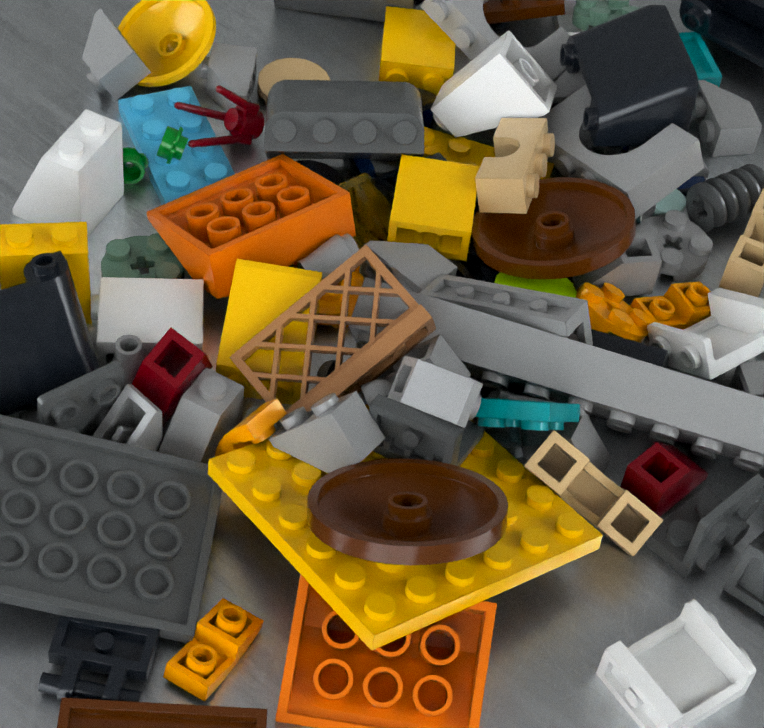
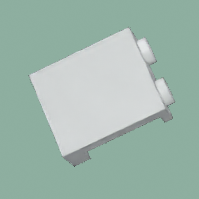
(145, 310)
(718, 342)
(677, 671)

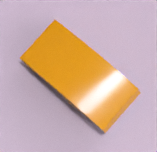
(679, 307)
(253, 428)
(215, 650)

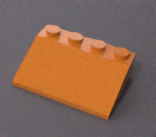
(257, 215)
(410, 683)

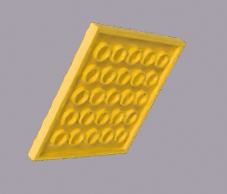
(391, 599)

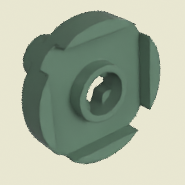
(598, 11)
(135, 252)

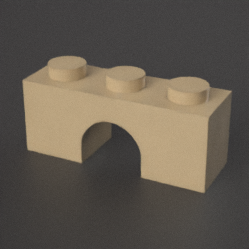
(520, 159)
(746, 263)
(593, 494)

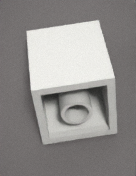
(494, 86)
(77, 175)

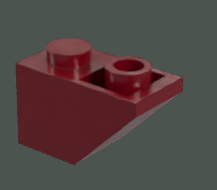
(170, 372)
(662, 477)

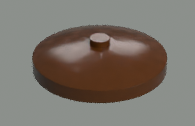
(566, 231)
(407, 511)

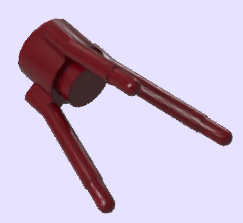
(243, 121)

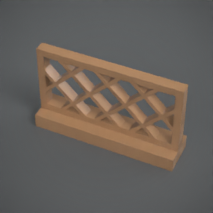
(365, 362)

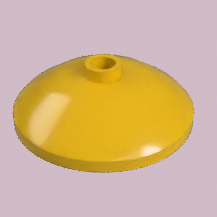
(169, 37)

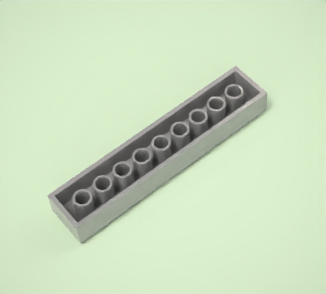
(603, 382)

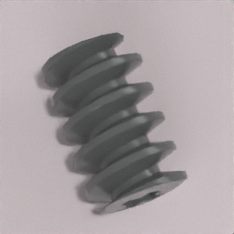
(725, 197)

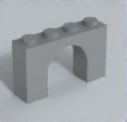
(469, 30)
(642, 174)

